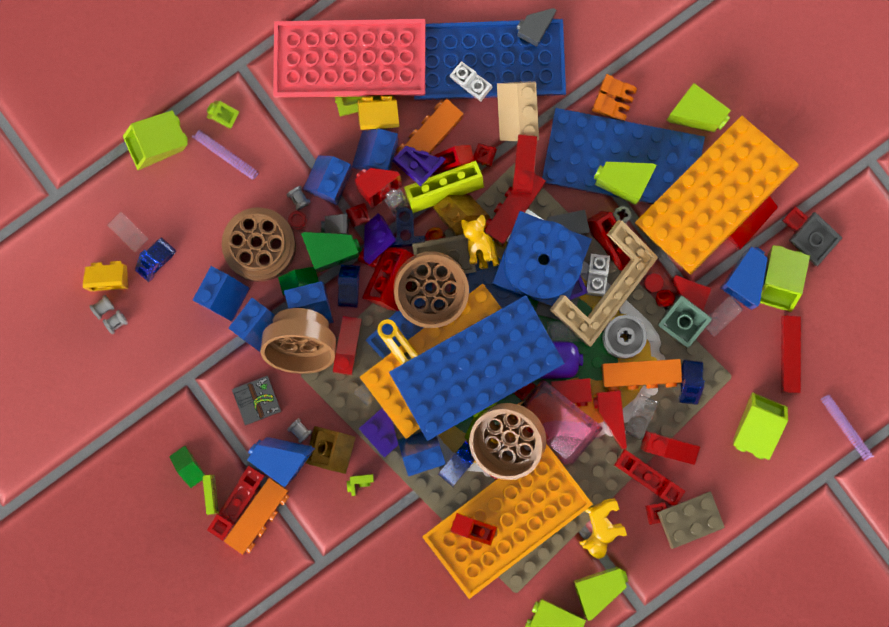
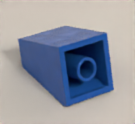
(375, 150)
(328, 178)
(747, 278)
(221, 293)
(310, 297)
(252, 322)
(420, 454)
(279, 458)

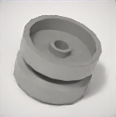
(635, 334)

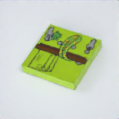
(210, 494)

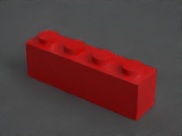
(506, 214)

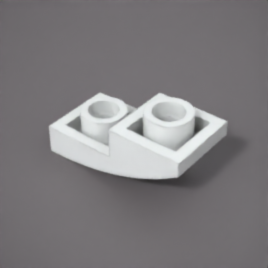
(470, 81)
(597, 275)

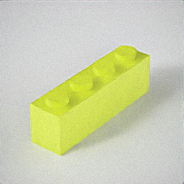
(452, 182)

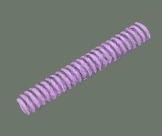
(225, 150)
(840, 414)

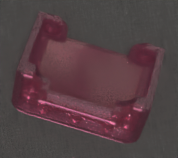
(565, 425)

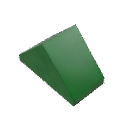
(298, 278)
(187, 466)

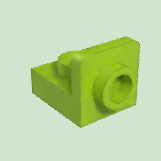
(222, 113)
(362, 480)

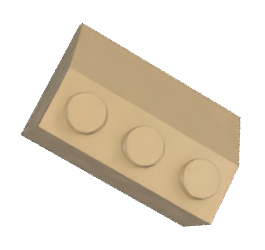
(517, 110)

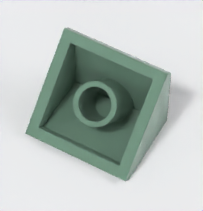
(684, 321)

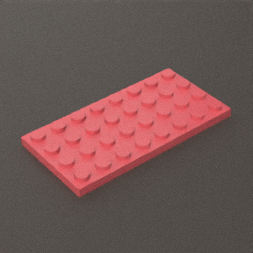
(349, 58)

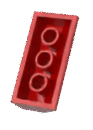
(375, 183)

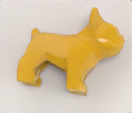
(479, 243)
(602, 529)

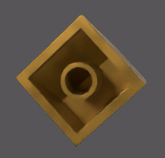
(458, 208)
(331, 449)

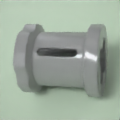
(298, 198)
(627, 213)
(102, 307)
(115, 322)
(299, 430)

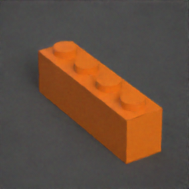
(434, 128)
(641, 373)
(256, 516)

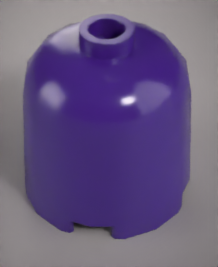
(570, 356)

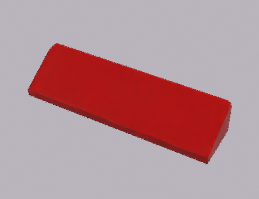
(790, 354)

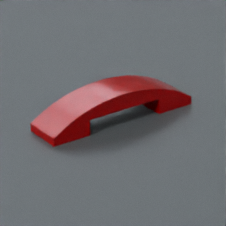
(649, 478)
(236, 503)

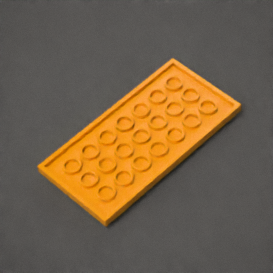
(716, 194)
(379, 381)
(525, 516)

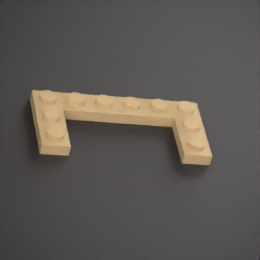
(641, 260)

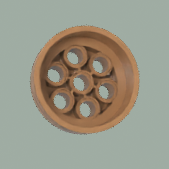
(279, 258)
(429, 315)
(298, 342)
(492, 456)

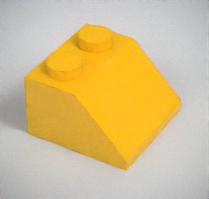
(378, 113)
(105, 277)

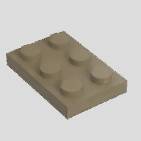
(453, 246)
(691, 520)

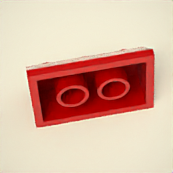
(753, 223)
(381, 285)

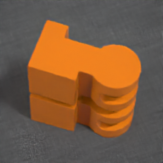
(605, 99)

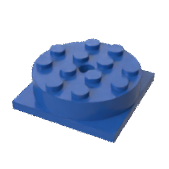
(520, 266)

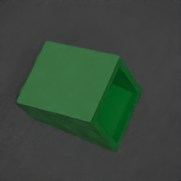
(330, 249)

